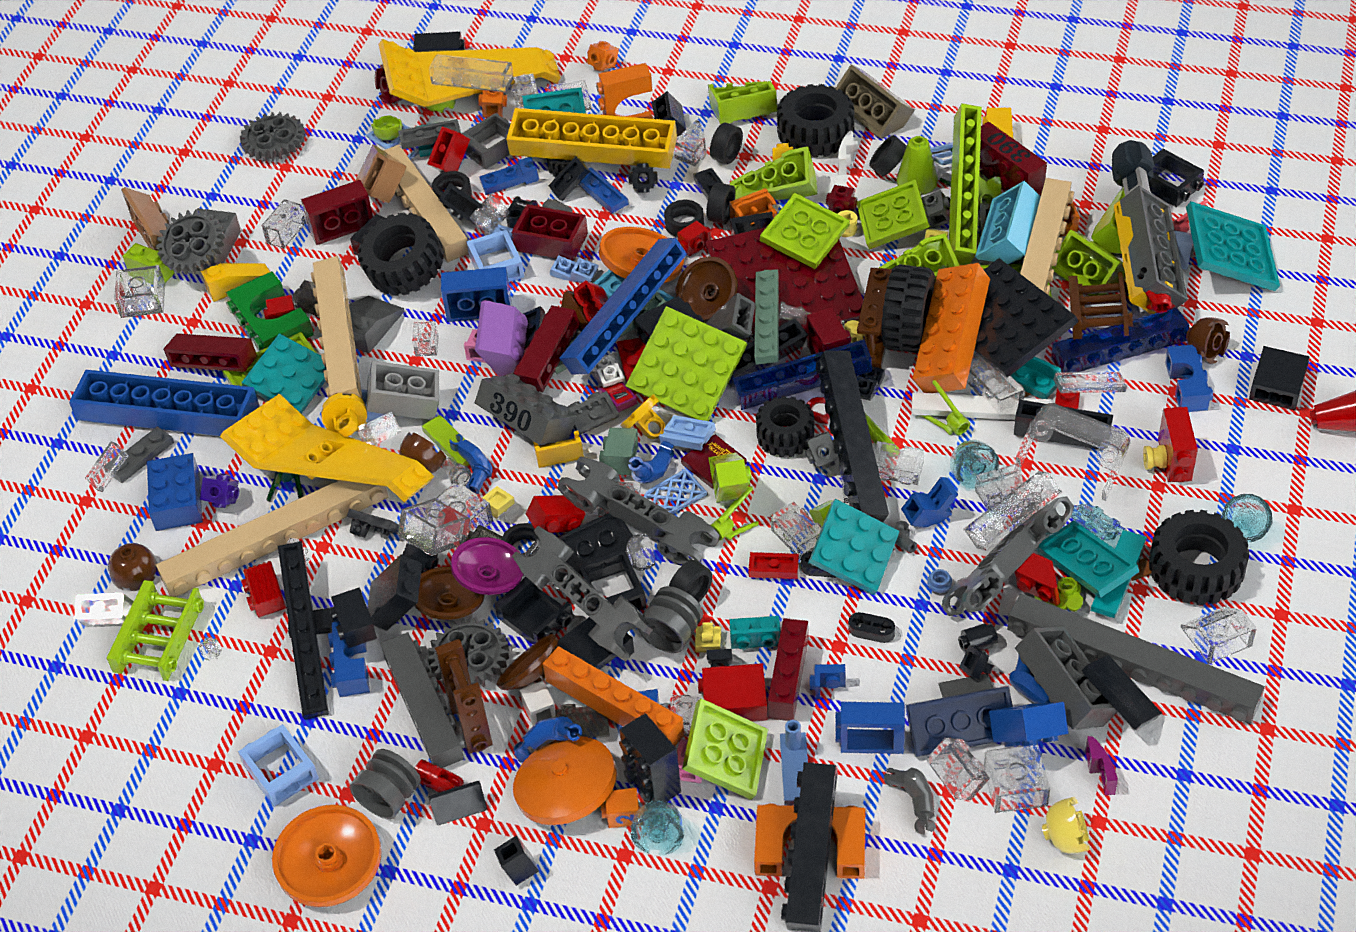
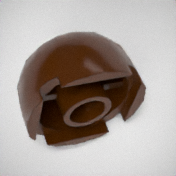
(1209, 338)
(422, 450)
(131, 566)

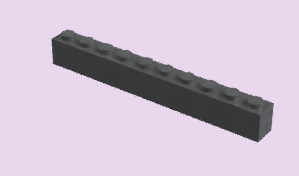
(1144, 660)

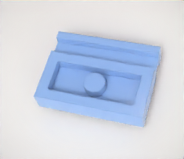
(687, 432)

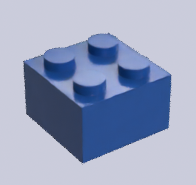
(1029, 723)

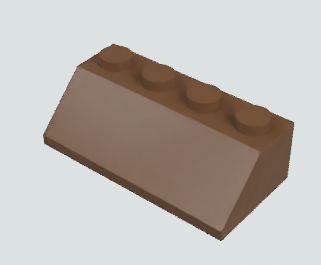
(145, 216)

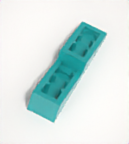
(1131, 546)

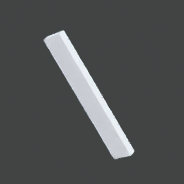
(968, 405)

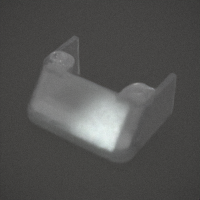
(1111, 441)

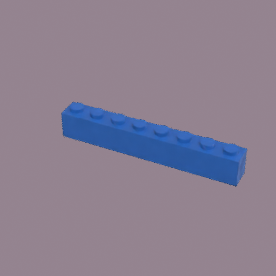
(623, 306)

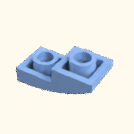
(573, 271)

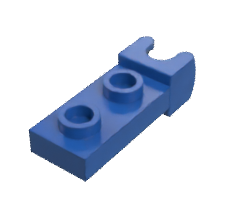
(510, 176)

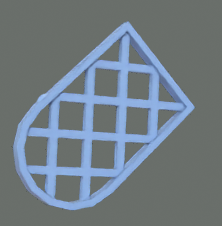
(673, 509)

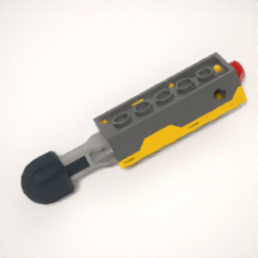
(1146, 233)

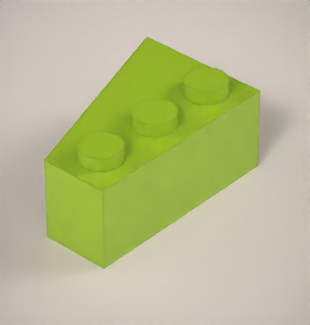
(742, 102)
(729, 476)

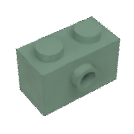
(619, 448)

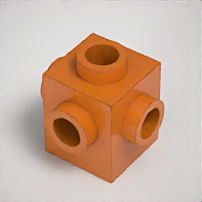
(602, 55)
(492, 102)

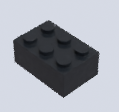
(649, 760)

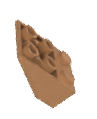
(381, 174)

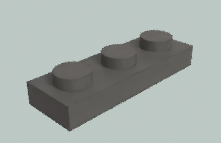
(425, 134)
(143, 451)

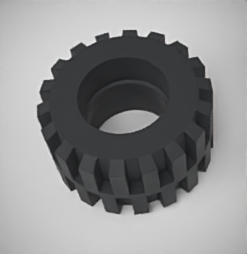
(781, 413)

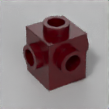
(841, 199)

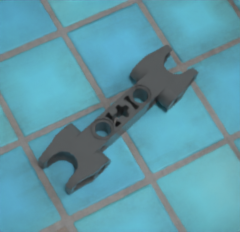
(603, 490)
(1006, 558)
(610, 620)

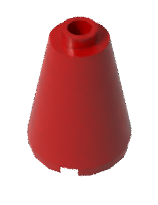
(1336, 413)

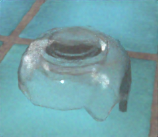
(640, 552)

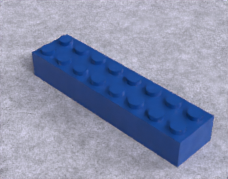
(161, 402)

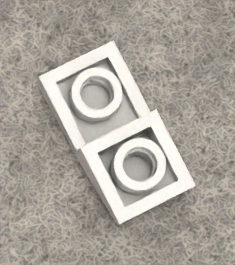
(846, 152)
(608, 371)

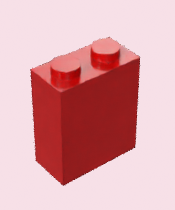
(1180, 444)
(736, 689)

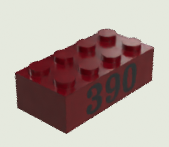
(1009, 160)

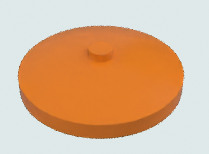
(626, 246)
(564, 781)
(326, 855)

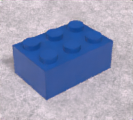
(466, 290)
(174, 492)

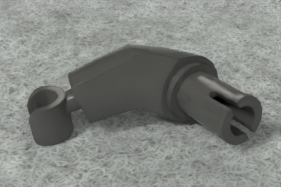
(920, 792)

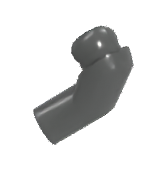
(903, 537)

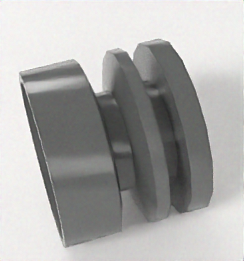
(673, 618)
(385, 784)

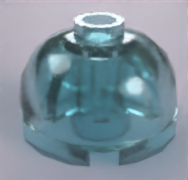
(972, 459)
(1249, 514)
(658, 827)

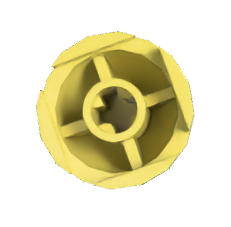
(1066, 827)

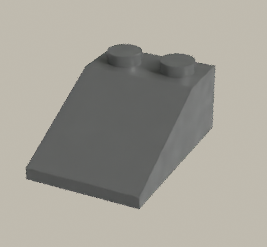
(372, 320)

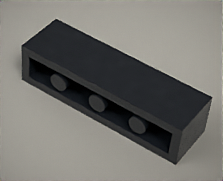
(791, 338)
(1028, 410)

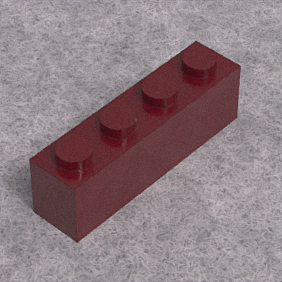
(547, 347)
(210, 352)
(788, 669)

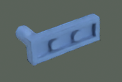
(793, 755)

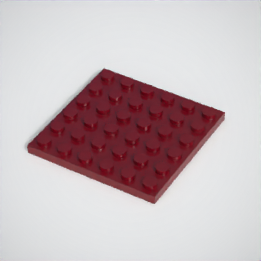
(799, 284)

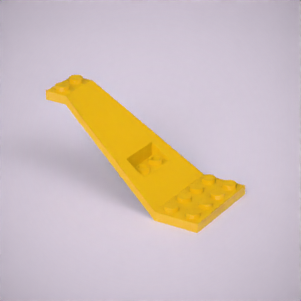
(410, 77)
(285, 441)

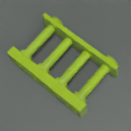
(140, 616)

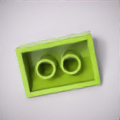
(1087, 261)

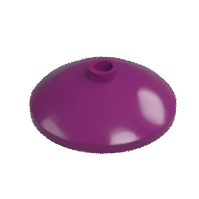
(486, 566)

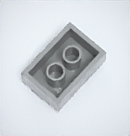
(402, 390)

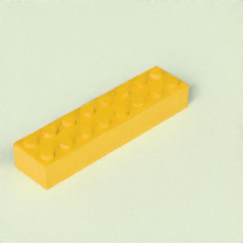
(592, 137)

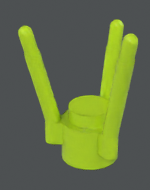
(955, 420)
(724, 524)

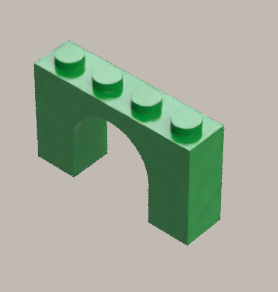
(251, 298)

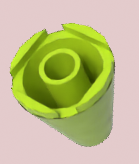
(918, 165)

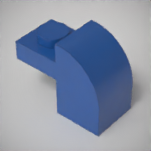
(930, 508)

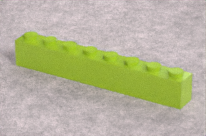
(965, 182)

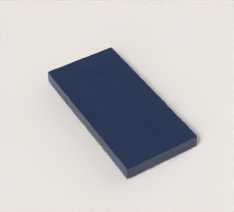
(955, 717)

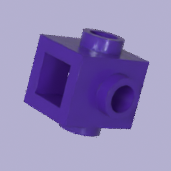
(219, 490)

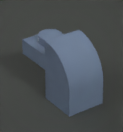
(1184, 244)

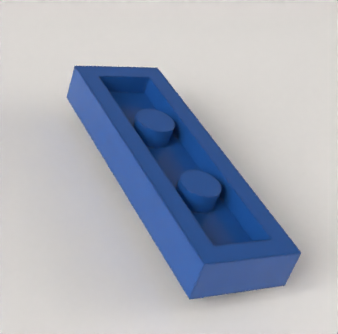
(603, 191)

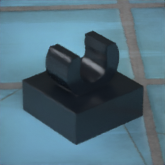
(719, 656)
(975, 662)

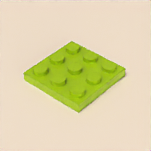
(892, 214)
(804, 230)
(725, 749)

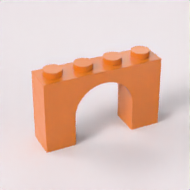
(620, 84)
(774, 830)

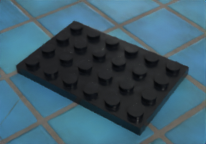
(1017, 320)

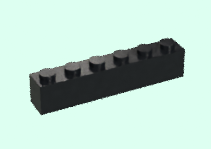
(811, 847)

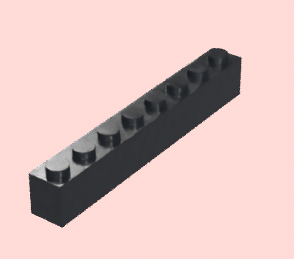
(851, 434)

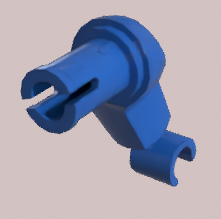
(478, 461)
(652, 470)
(1026, 684)
(547, 729)

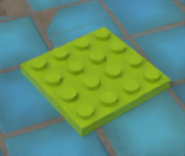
(686, 364)

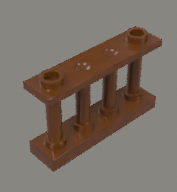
(1078, 303)
(871, 314)
(463, 696)

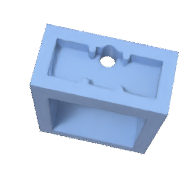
(492, 243)
(281, 787)

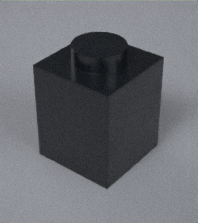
(516, 860)

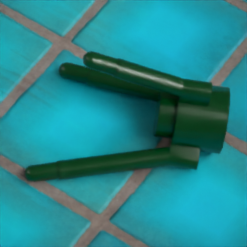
(285, 477)

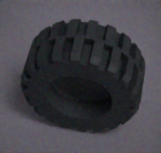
(815, 103)
(390, 237)
(906, 307)
(1198, 581)

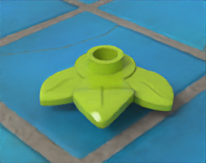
(988, 190)
(1069, 594)

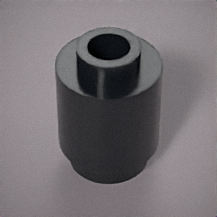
(980, 636)

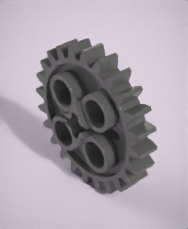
(272, 136)
(190, 241)
(487, 649)

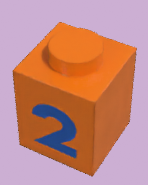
(620, 807)

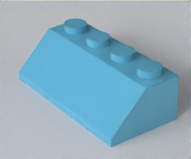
(1009, 225)

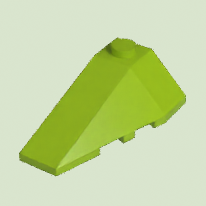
(782, 177)
(1106, 230)
(929, 253)

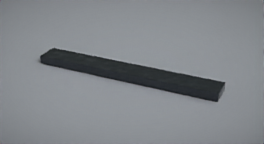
(303, 631)

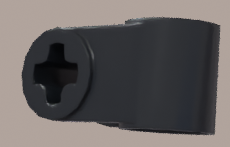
(516, 209)

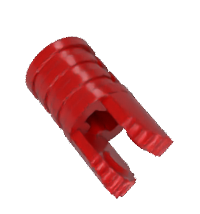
(436, 777)

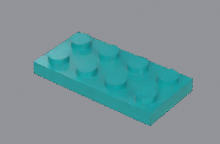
(1087, 559)

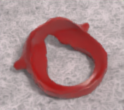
(818, 417)

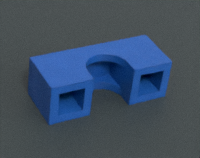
(1186, 364)
(350, 674)

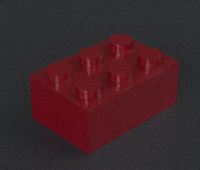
(337, 211)
(549, 232)

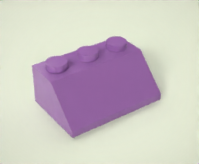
(501, 336)

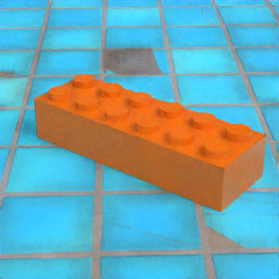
(951, 328)

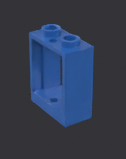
(871, 716)

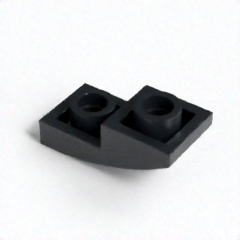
(870, 382)

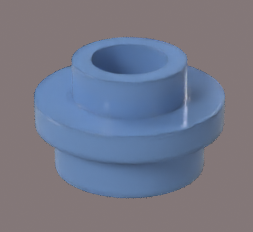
(939, 576)

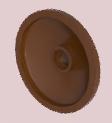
(701, 279)
(444, 597)
(529, 665)

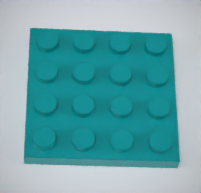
(1232, 246)

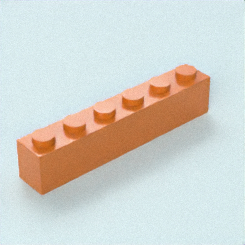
(607, 694)

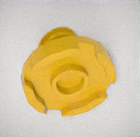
(344, 413)
(643, 416)

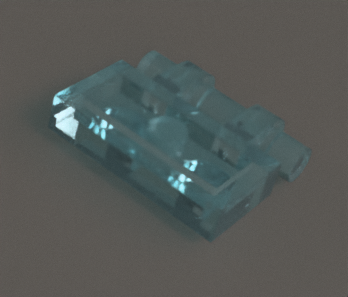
(1097, 522)

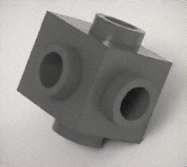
(937, 208)
(814, 446)

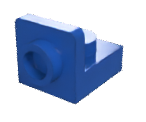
(827, 676)

